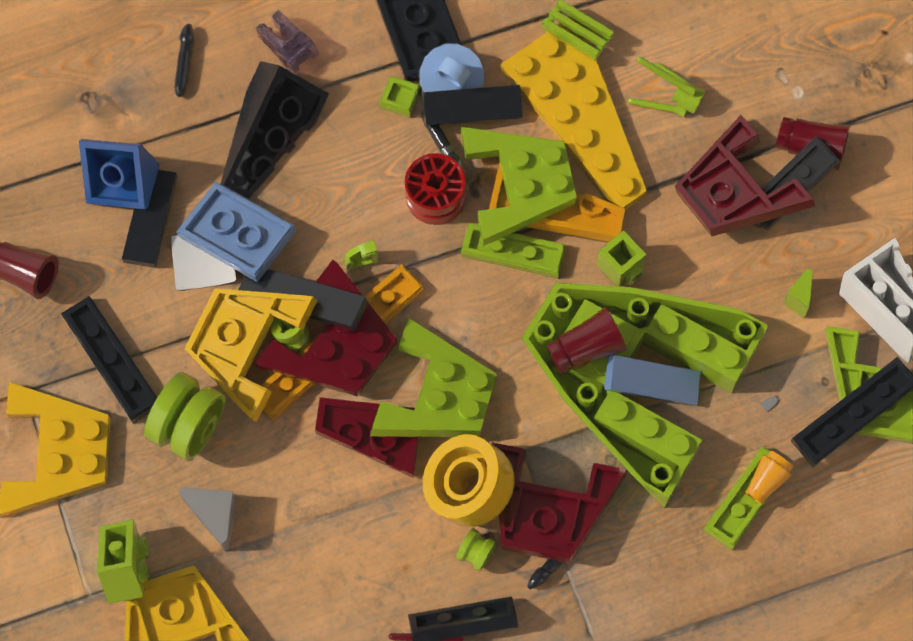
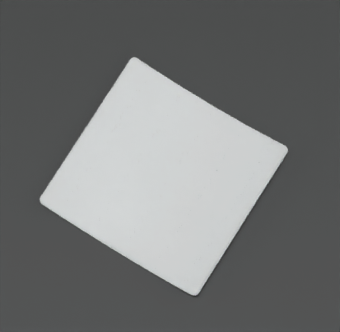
(196, 268)

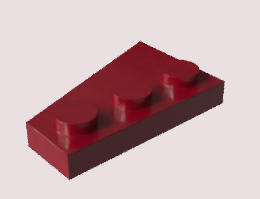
(351, 426)

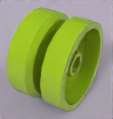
(184, 416)

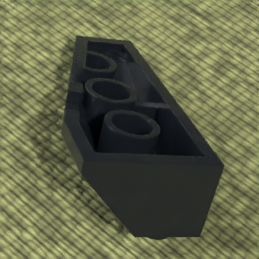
(271, 119)

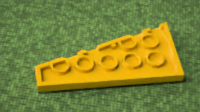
(577, 108)

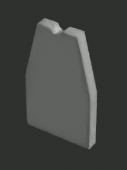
(769, 403)

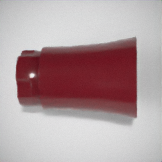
(798, 134)
(28, 269)
(587, 342)

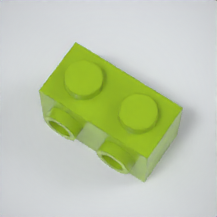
(122, 561)

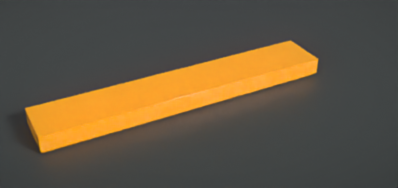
(386, 299)

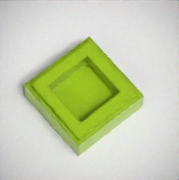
(399, 96)

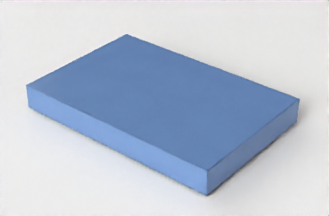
(236, 231)

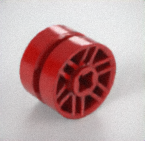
(438, 173)

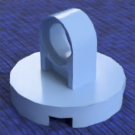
(451, 69)

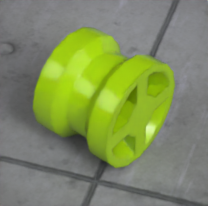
(291, 336)
(476, 549)

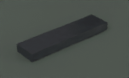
(333, 305)
(110, 358)
(854, 412)

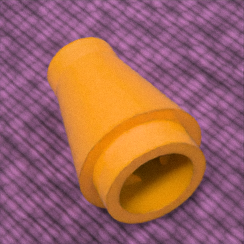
(769, 476)

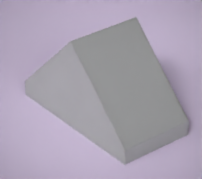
(214, 510)

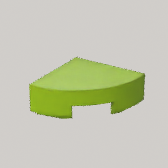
(361, 255)

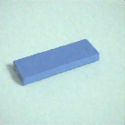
(652, 380)

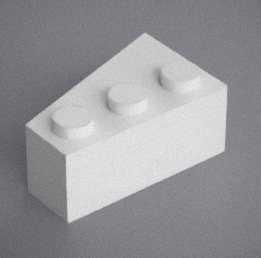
(883, 296)

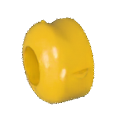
(452, 469)

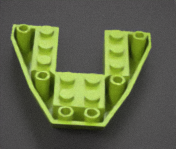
(684, 330)

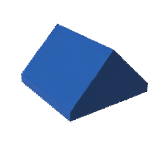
(117, 173)

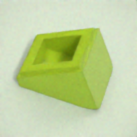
(799, 294)

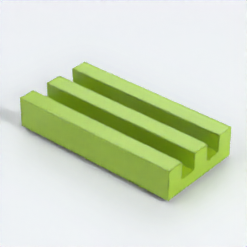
(582, 19)

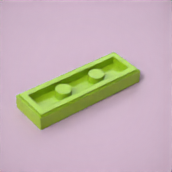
(515, 252)
(737, 508)

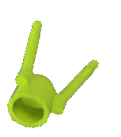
(687, 95)

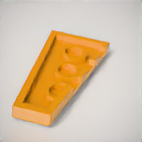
(586, 219)

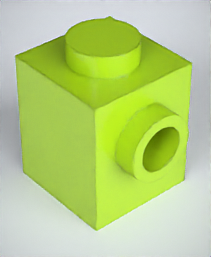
(621, 260)

